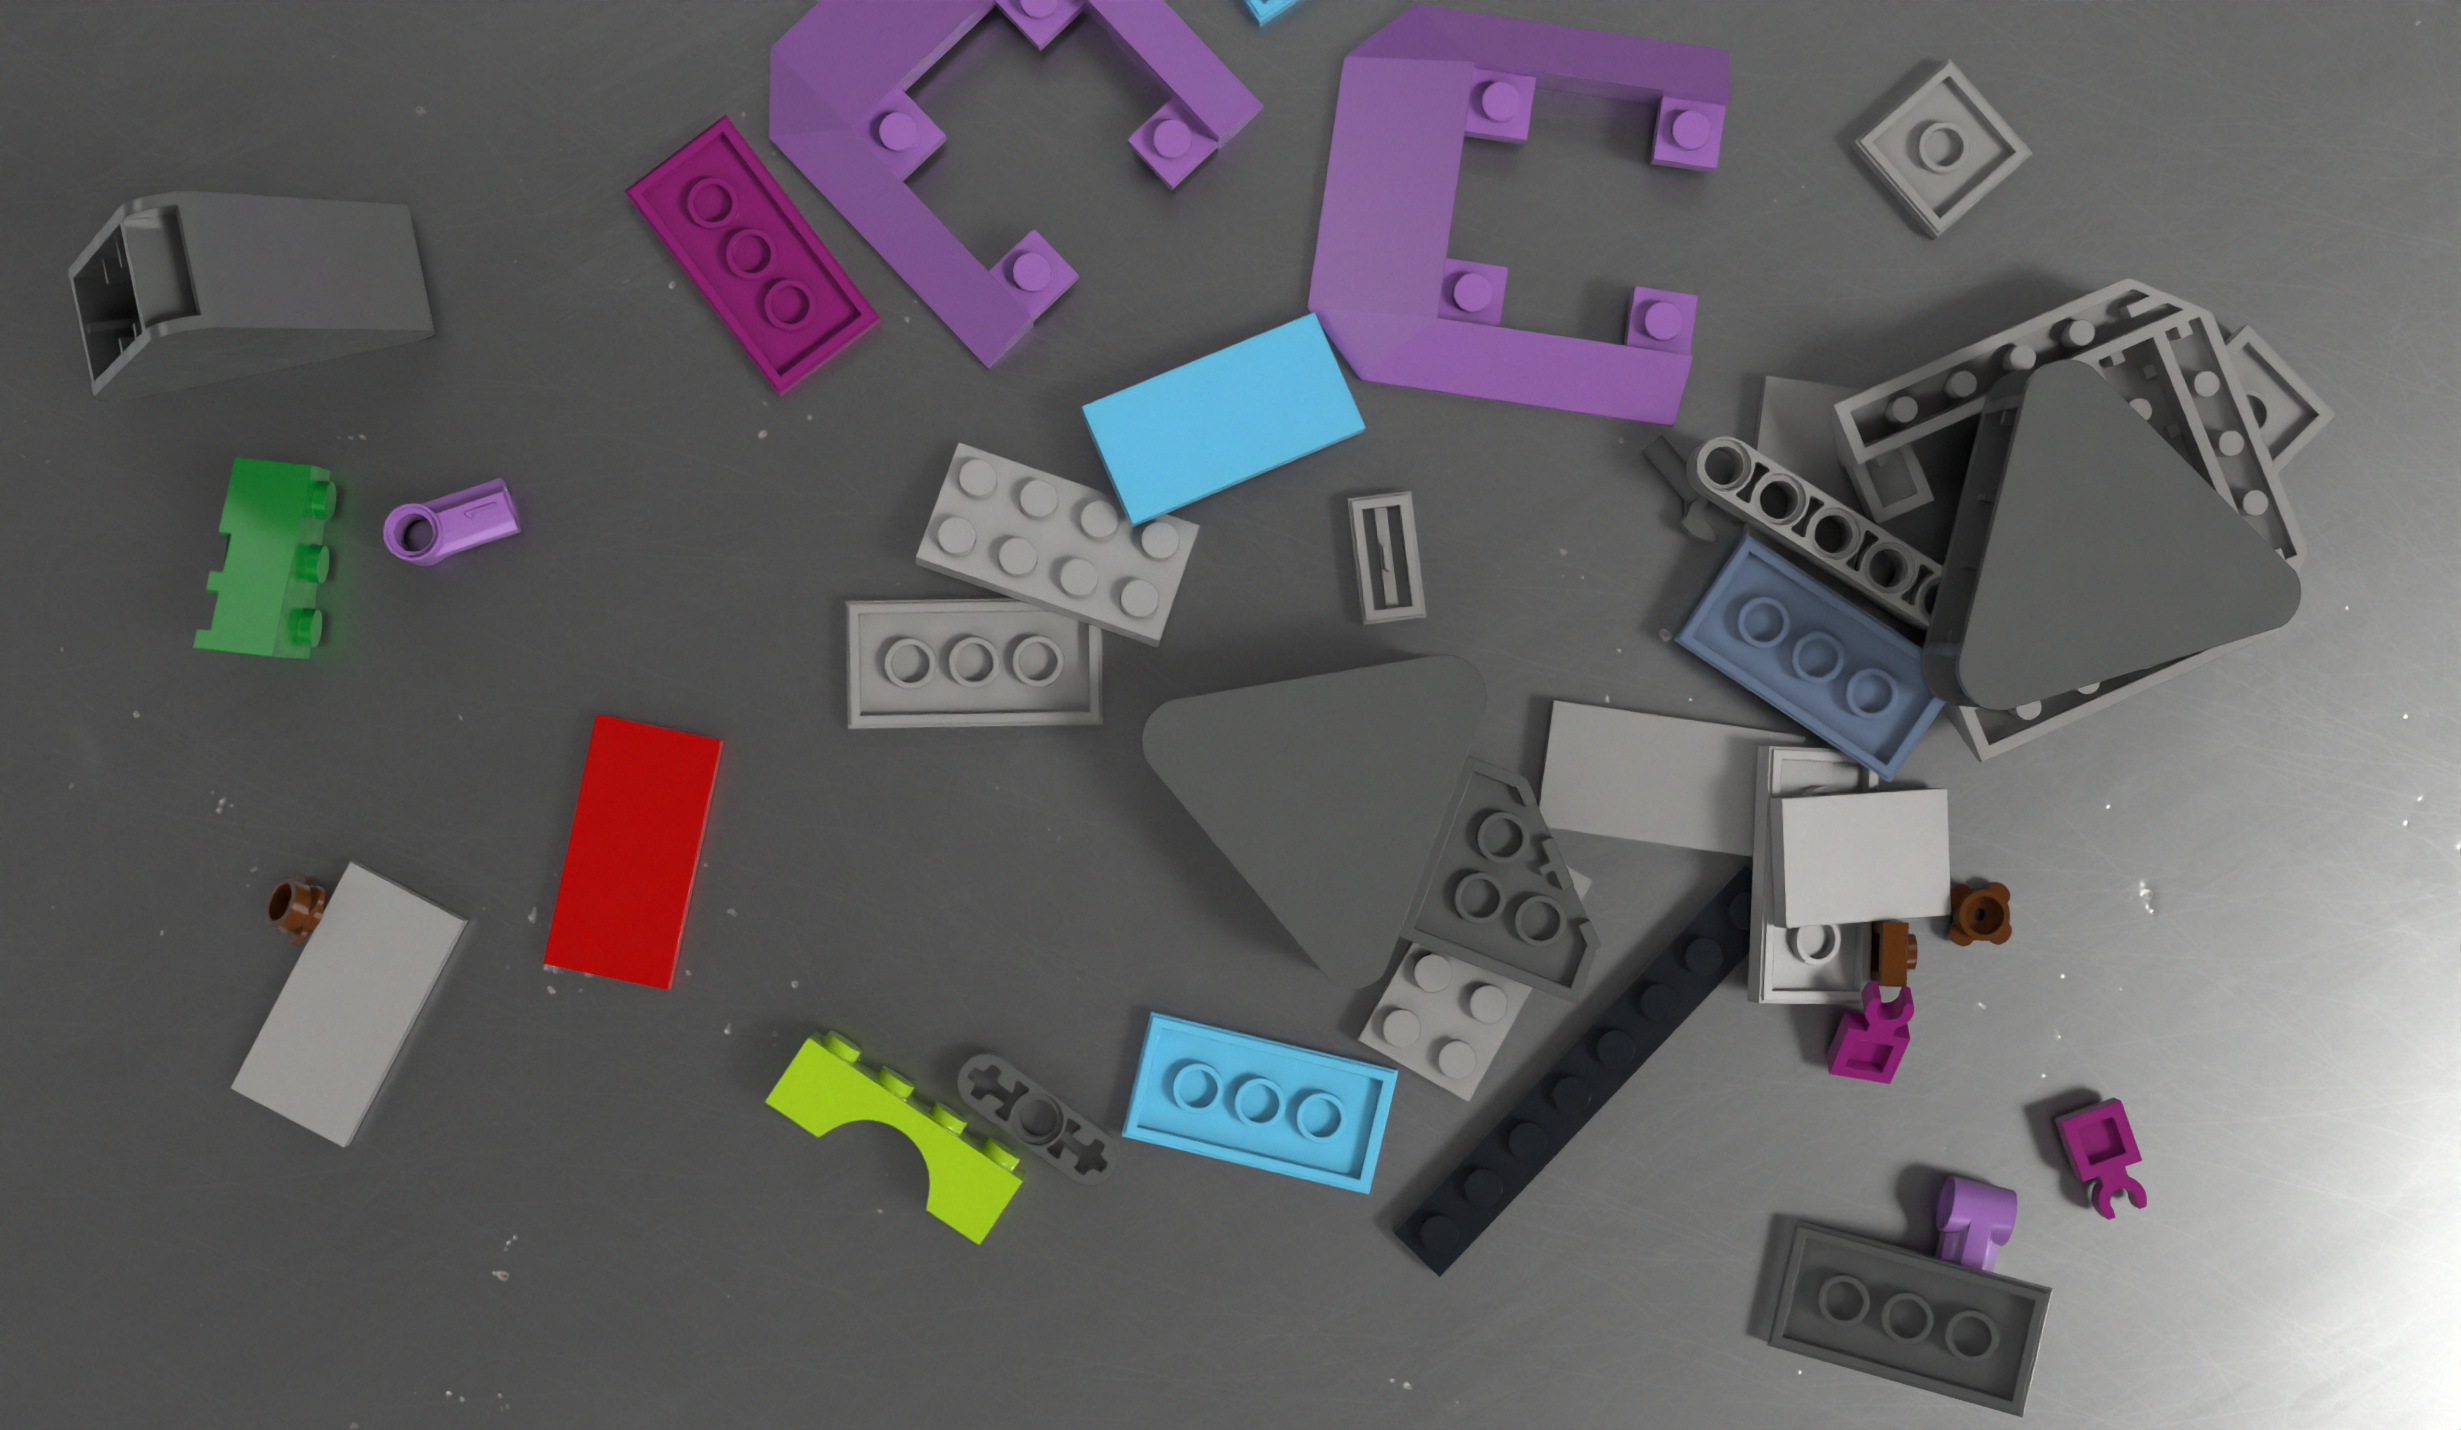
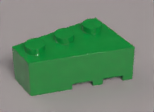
(271, 560)

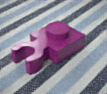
(1872, 1042)
(2100, 1148)

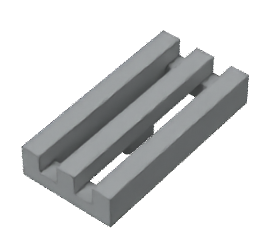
(1379, 505)

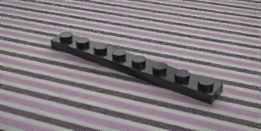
(1582, 1077)

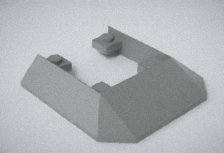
(2165, 364)

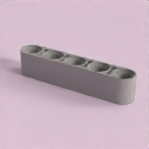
(1797, 527)

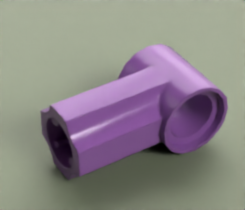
(457, 522)
(1974, 1221)

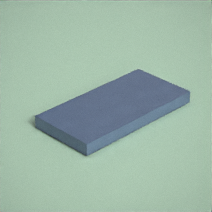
(1814, 657)

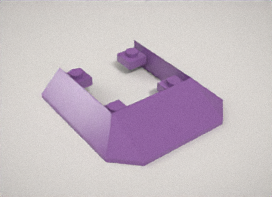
(858, 135)
(1390, 195)

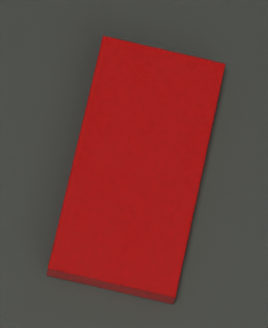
(633, 851)

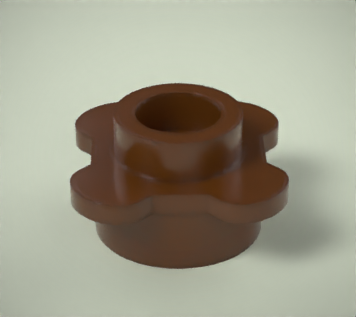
(295, 907)
(1992, 927)

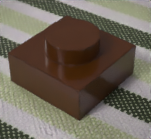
(1892, 953)

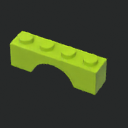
(966, 1177)

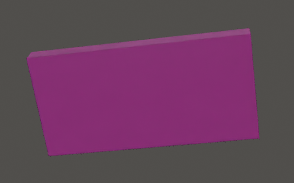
(753, 255)

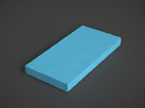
(1222, 419)
(1260, 1102)

